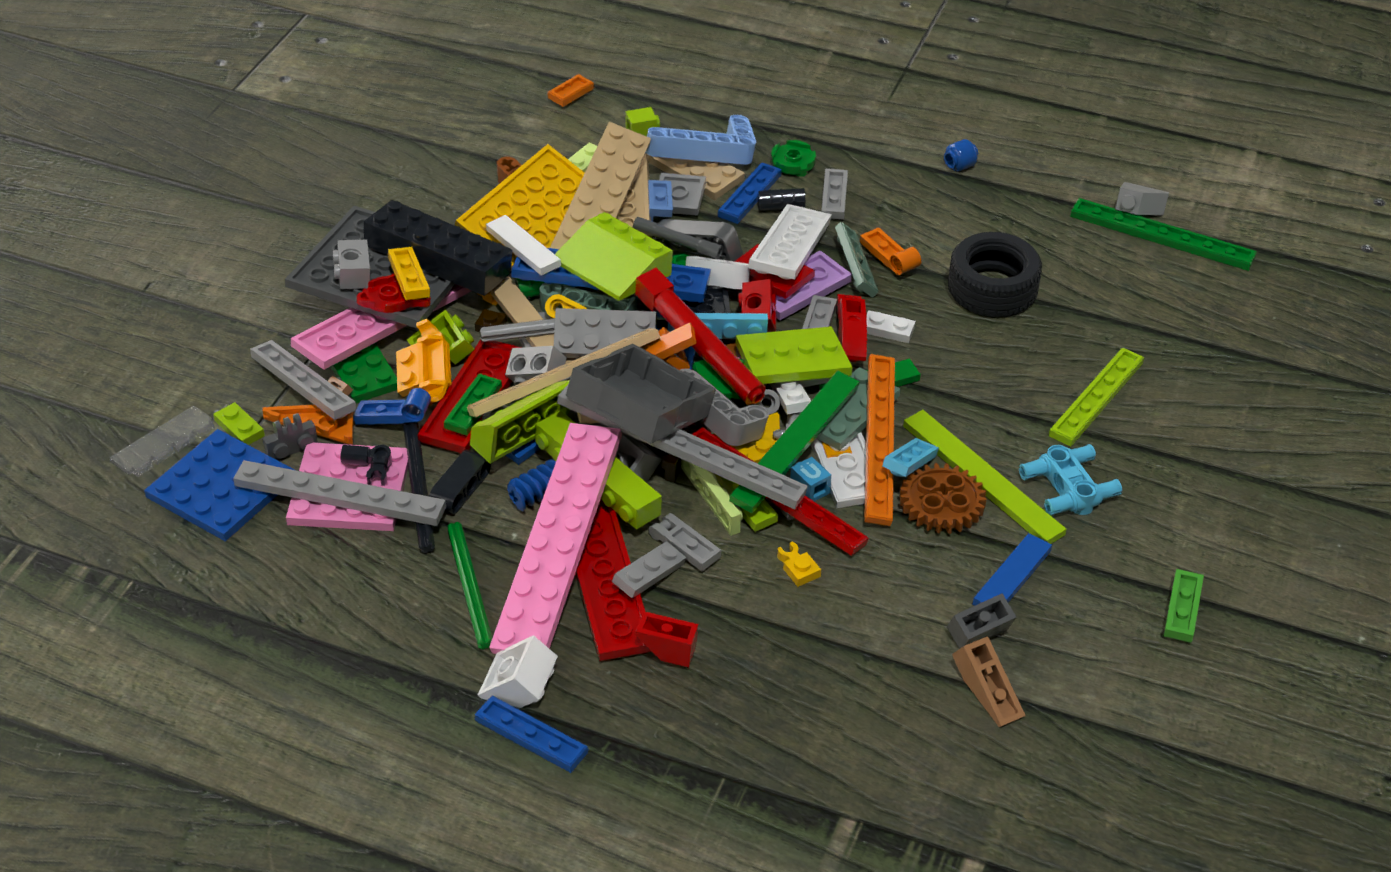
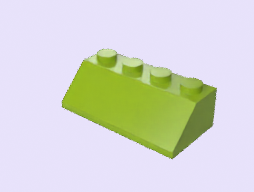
(516, 424)

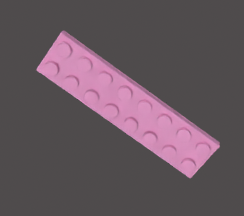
(351, 332)

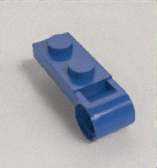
(393, 411)

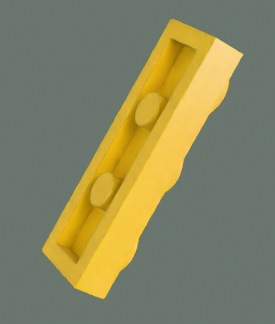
(408, 273)

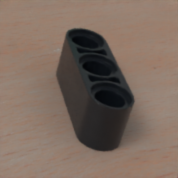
(461, 480)

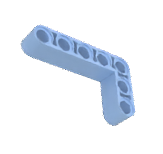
(731, 147)

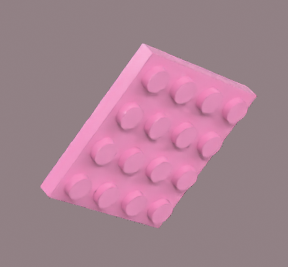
(325, 461)

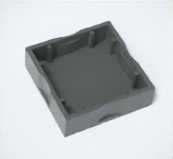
(640, 393)

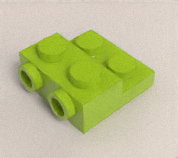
(451, 328)

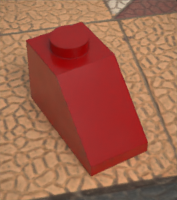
(668, 637)

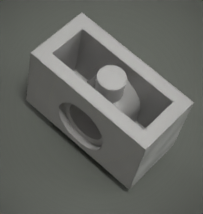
(352, 264)

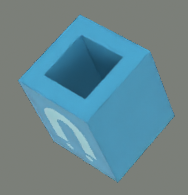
(814, 476)

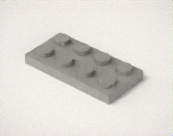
(588, 330)

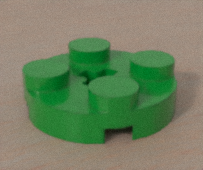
(783, 158)

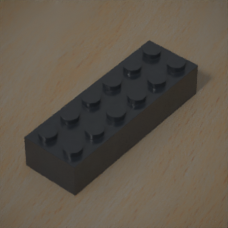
(440, 246)

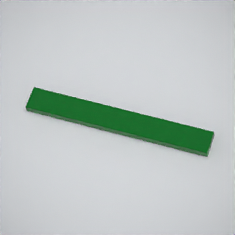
(1164, 234)
(800, 434)

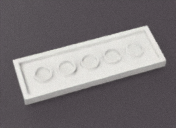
(789, 242)

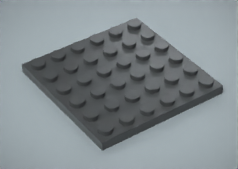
(316, 272)

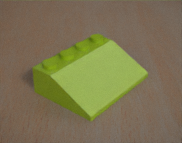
(613, 255)

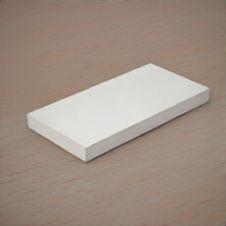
(846, 470)

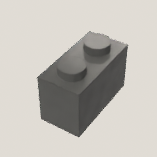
(981, 621)

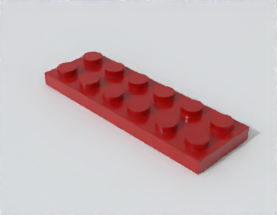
(487, 359)

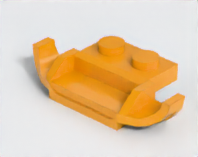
(425, 363)

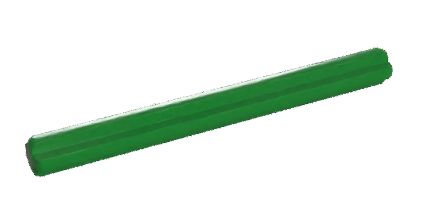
(470, 585)

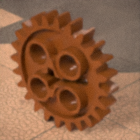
(942, 498)

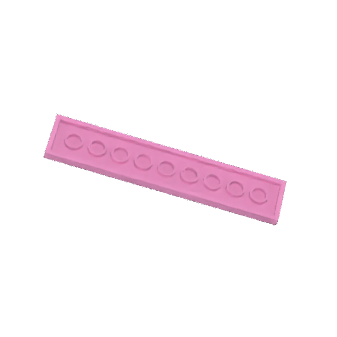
(557, 536)

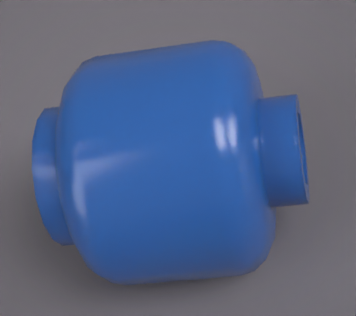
(961, 155)

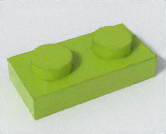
(239, 424)

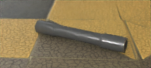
(702, 246)

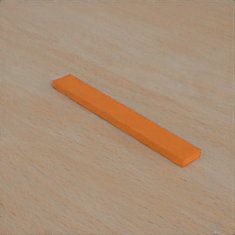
(879, 440)

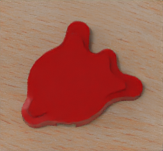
(387, 297)

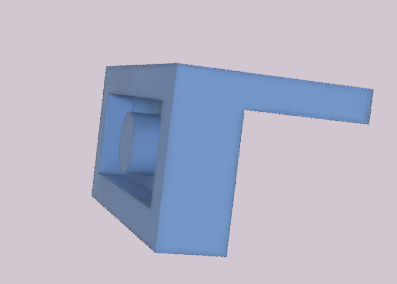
(660, 198)

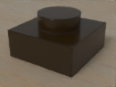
(490, 318)

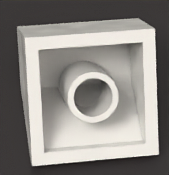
(519, 673)

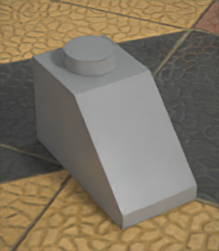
(1141, 200)

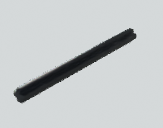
(418, 481)

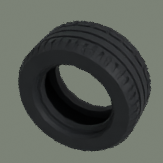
(994, 295)

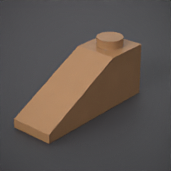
(988, 681)

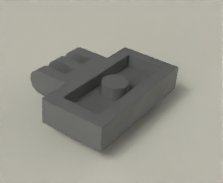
(290, 437)

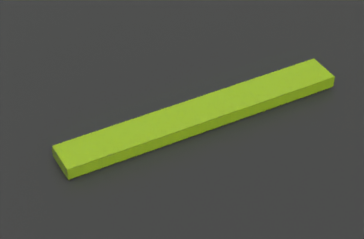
(997, 487)

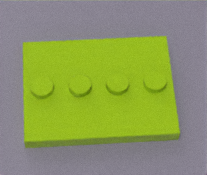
(793, 354)

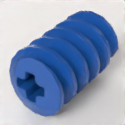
(530, 485)

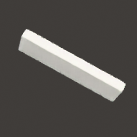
(523, 245)

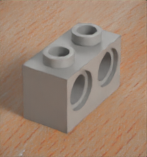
(532, 361)

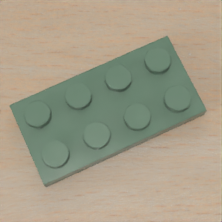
(851, 417)

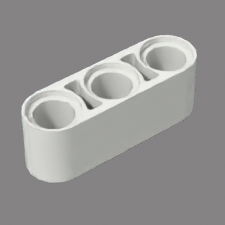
(723, 272)

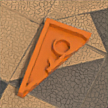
(339, 429)

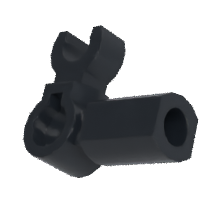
(378, 457)

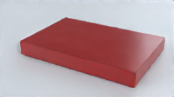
(783, 287)

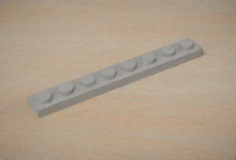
(340, 493)

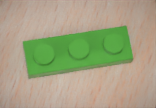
(1183, 605)

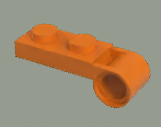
(890, 252)

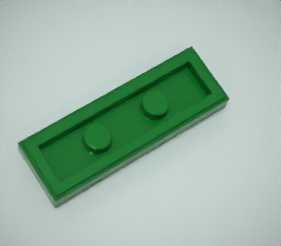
(459, 417)

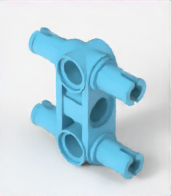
(1069, 478)

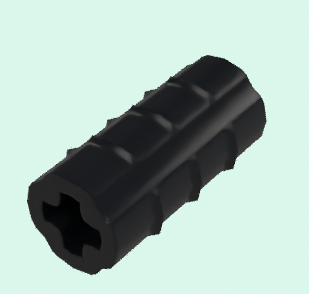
(778, 199)

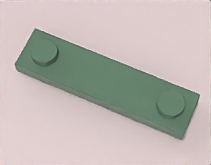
(856, 259)

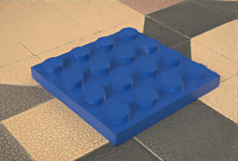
(204, 488)

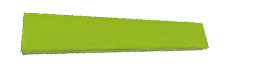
(1096, 397)

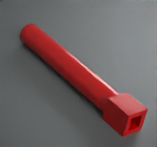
(659, 296)

